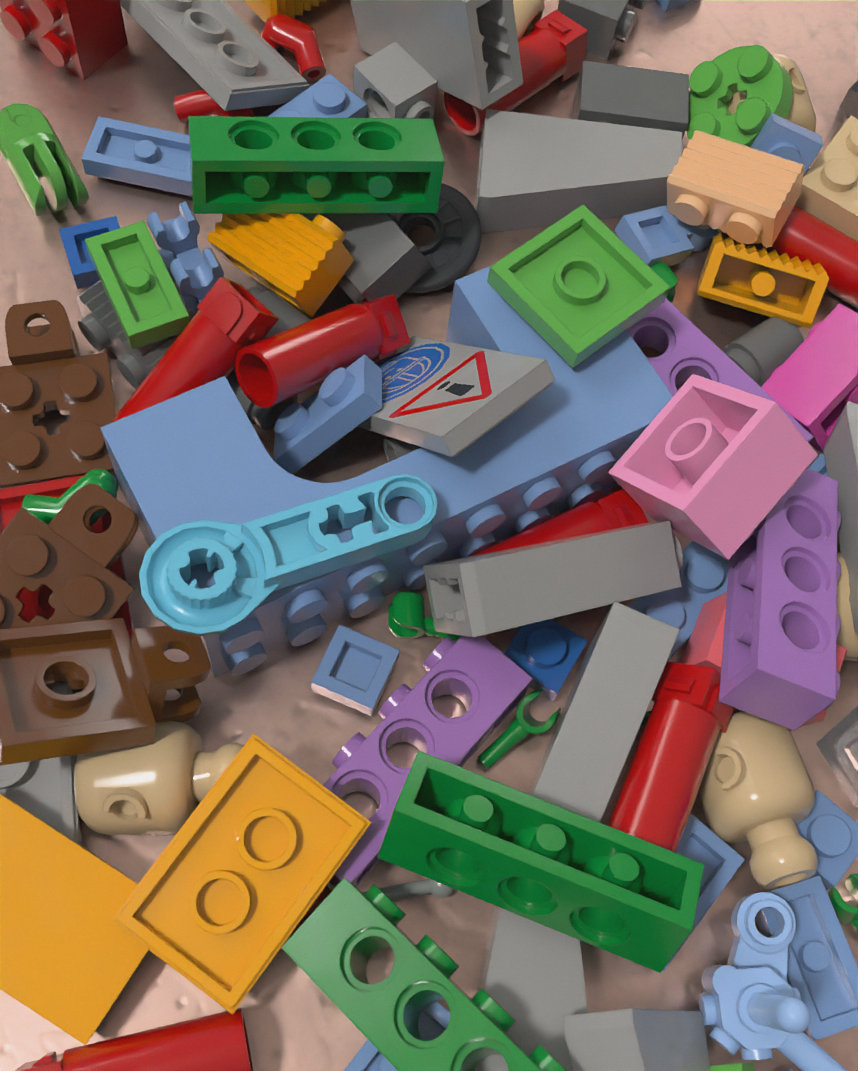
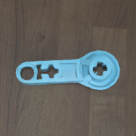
(273, 553)

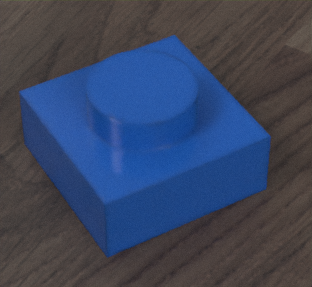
(76, 250)
(546, 654)

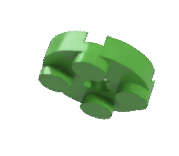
(741, 69)

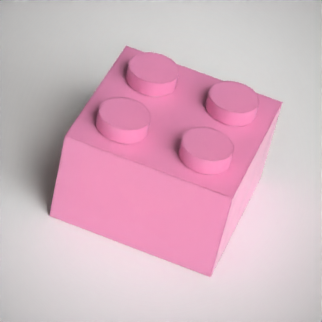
(714, 463)

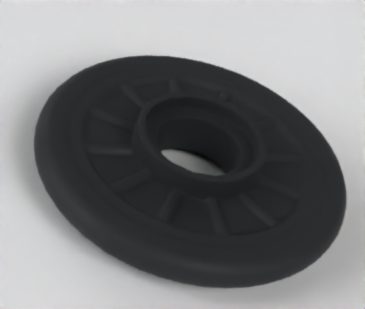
(454, 243)

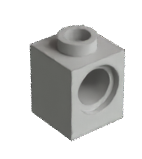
(395, 85)

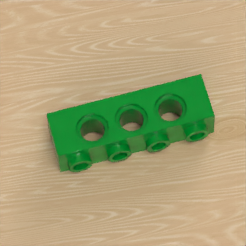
(314, 165)
(543, 862)
(334, 953)

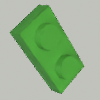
(138, 284)

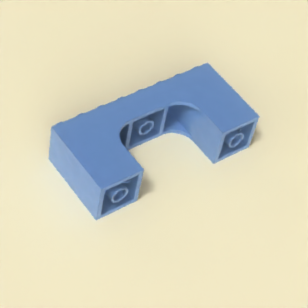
(205, 462)

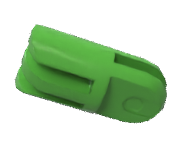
(39, 160)

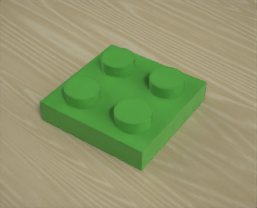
(577, 285)

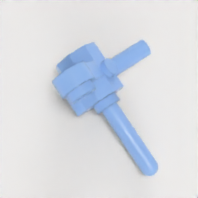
(750, 996)

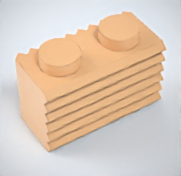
(733, 189)

